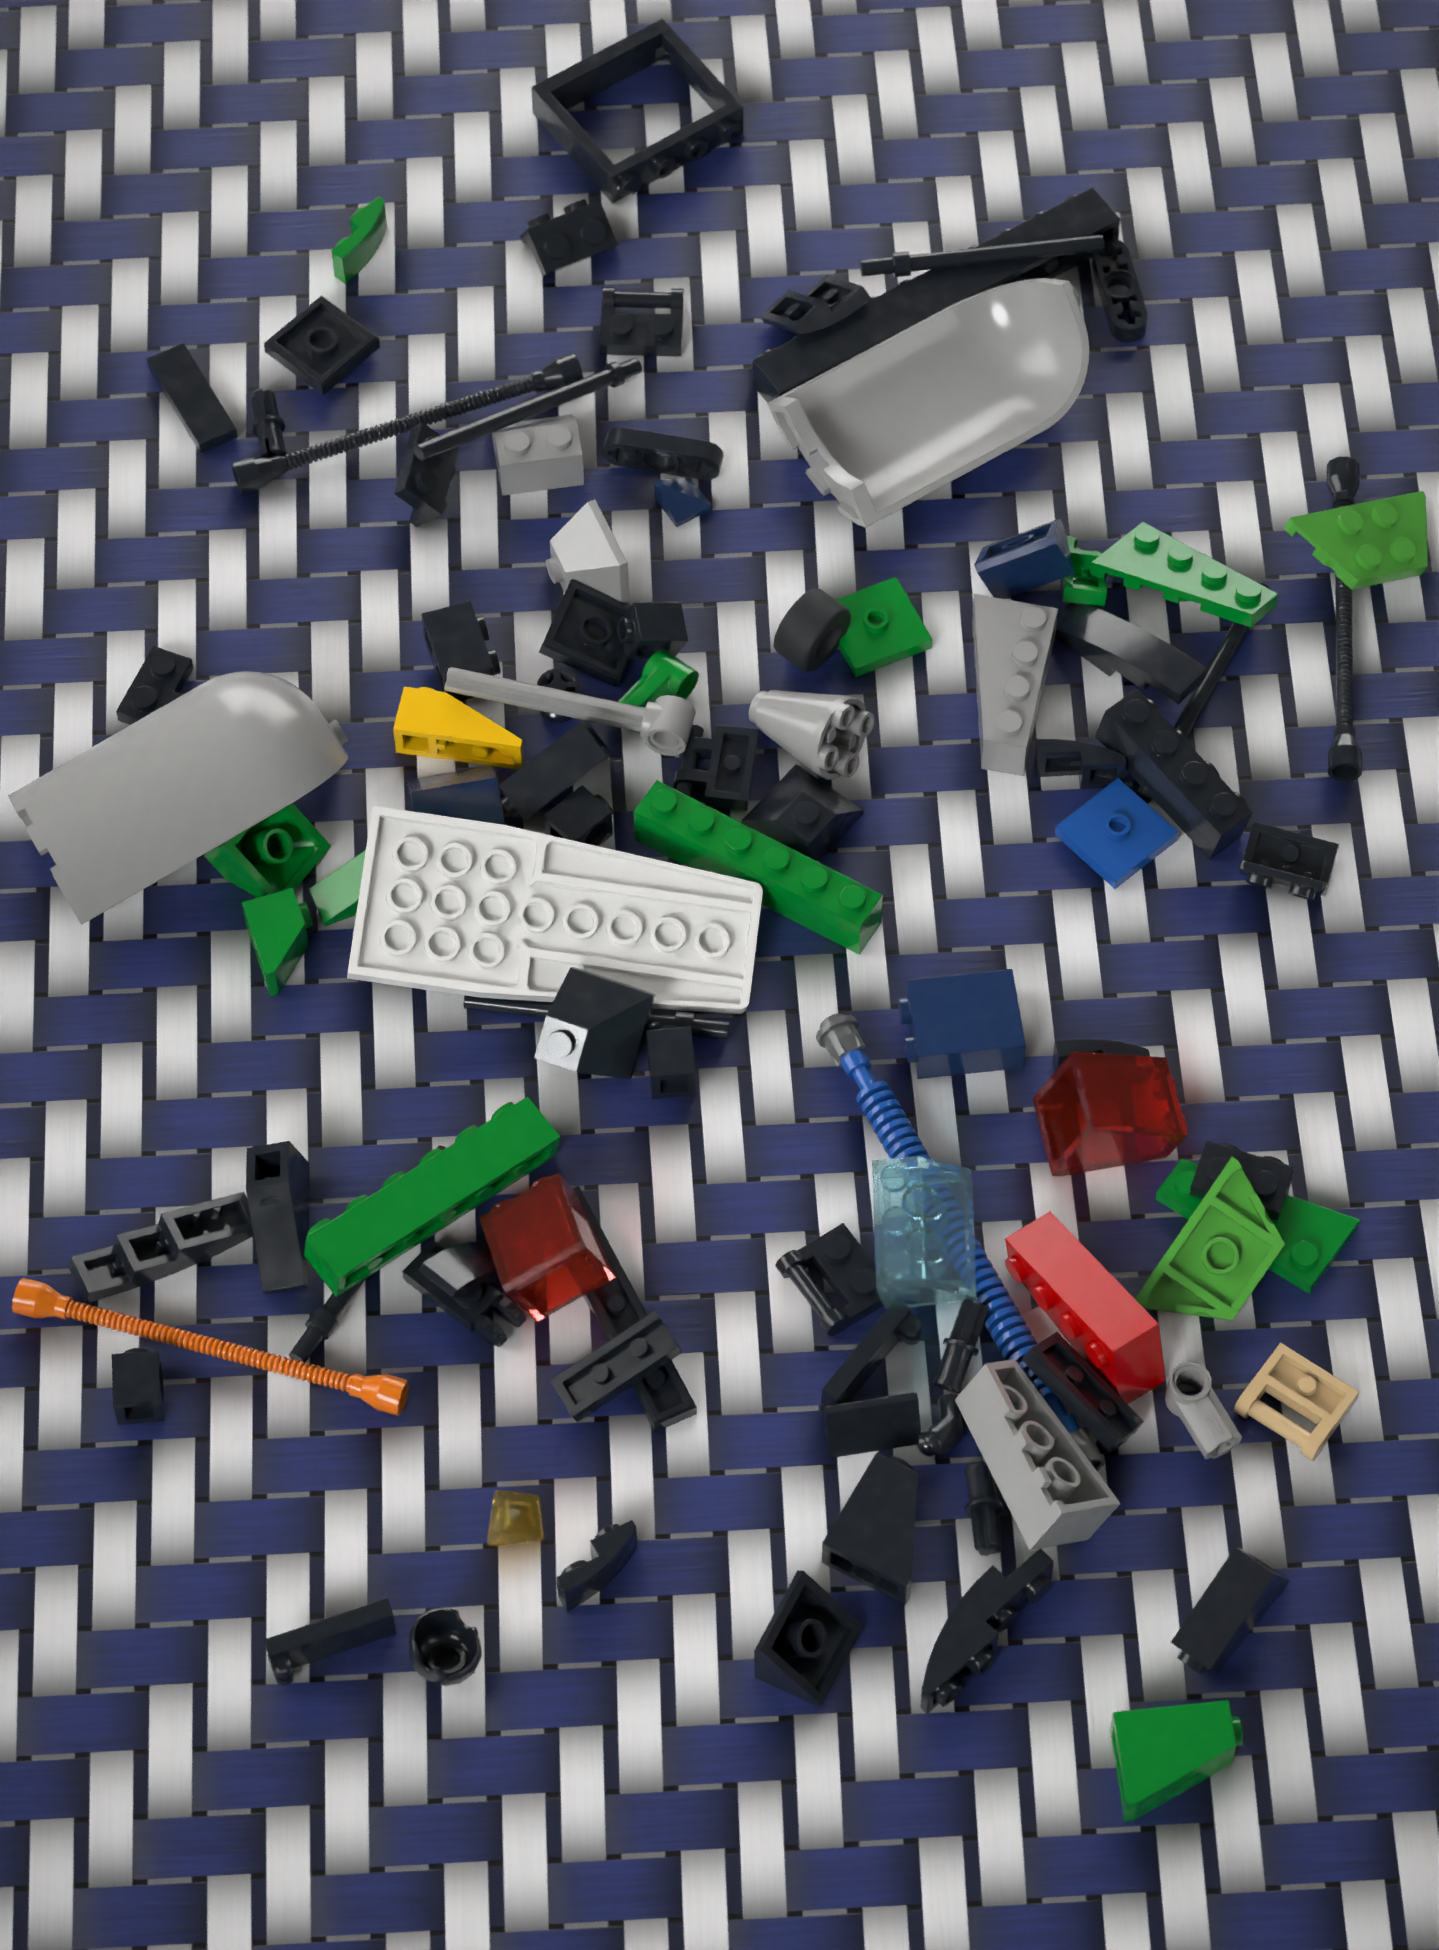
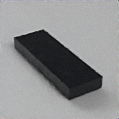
(192, 398)

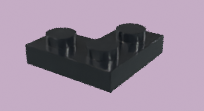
(154, 685)

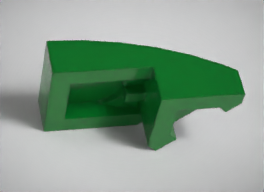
(1081, 586)

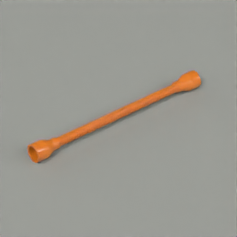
(40, 1300)

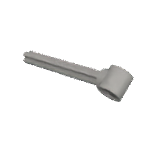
(661, 724)

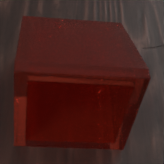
(1108, 1112)
(545, 1247)

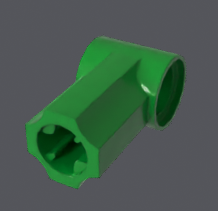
(661, 677)

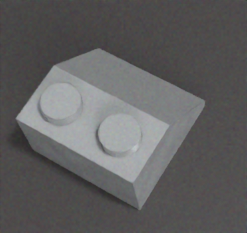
(539, 455)

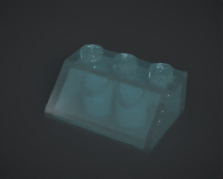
(923, 1232)

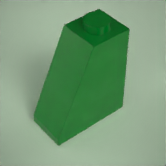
(1170, 1751)

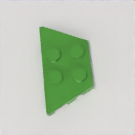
(1369, 539)
(1216, 1254)

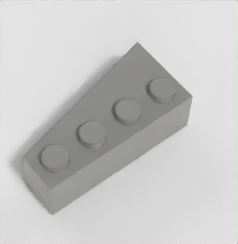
(1011, 669)
(1033, 1458)

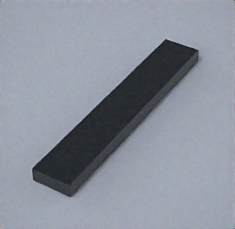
(617, 1309)

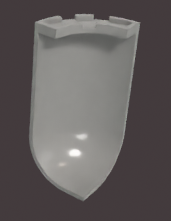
(939, 397)
(177, 785)

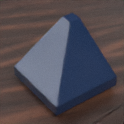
(681, 499)

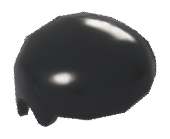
(444, 1647)

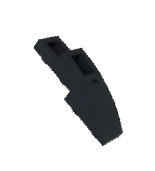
(968, 1636)

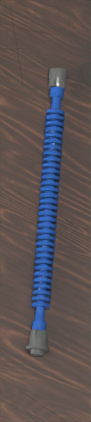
(895, 1132)

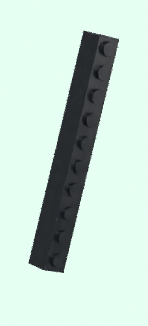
(916, 299)

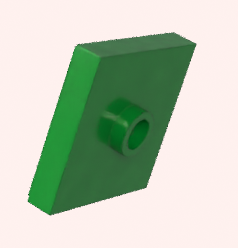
(881, 628)

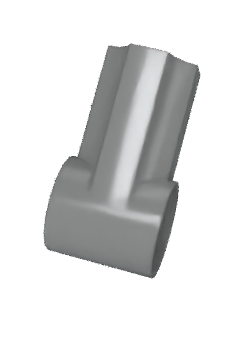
(1202, 1412)

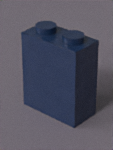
(963, 1024)

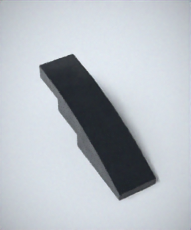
(1128, 649)
(163, 1249)

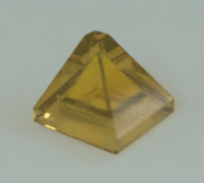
(514, 1519)

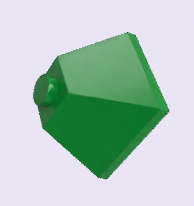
(270, 853)

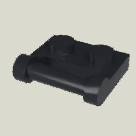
(641, 332)
(844, 1268)

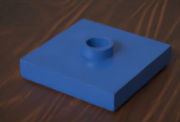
(1116, 833)

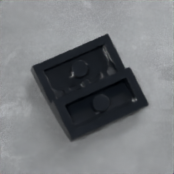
(821, 307)

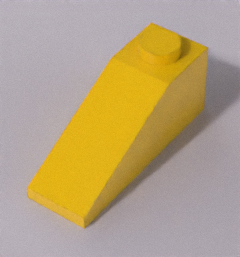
(445, 728)

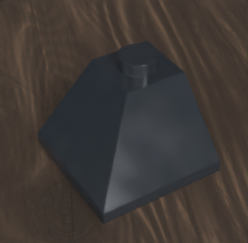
(803, 814)
(595, 1025)

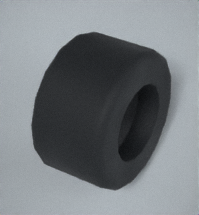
(812, 630)

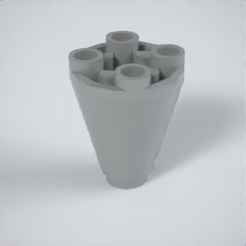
(815, 728)

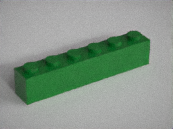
(789, 880)
(430, 1195)

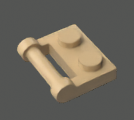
(1302, 1388)

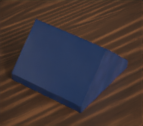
(1025, 560)
(459, 794)

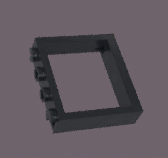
(614, 64)

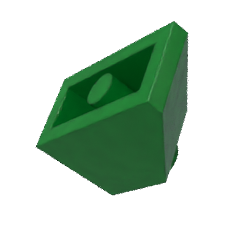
(277, 934)

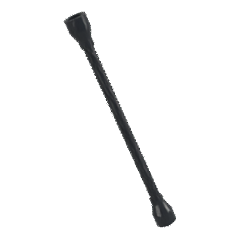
(256, 472)
(1344, 752)

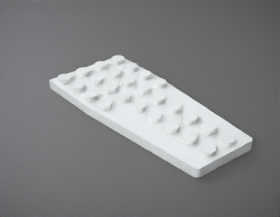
(516, 908)

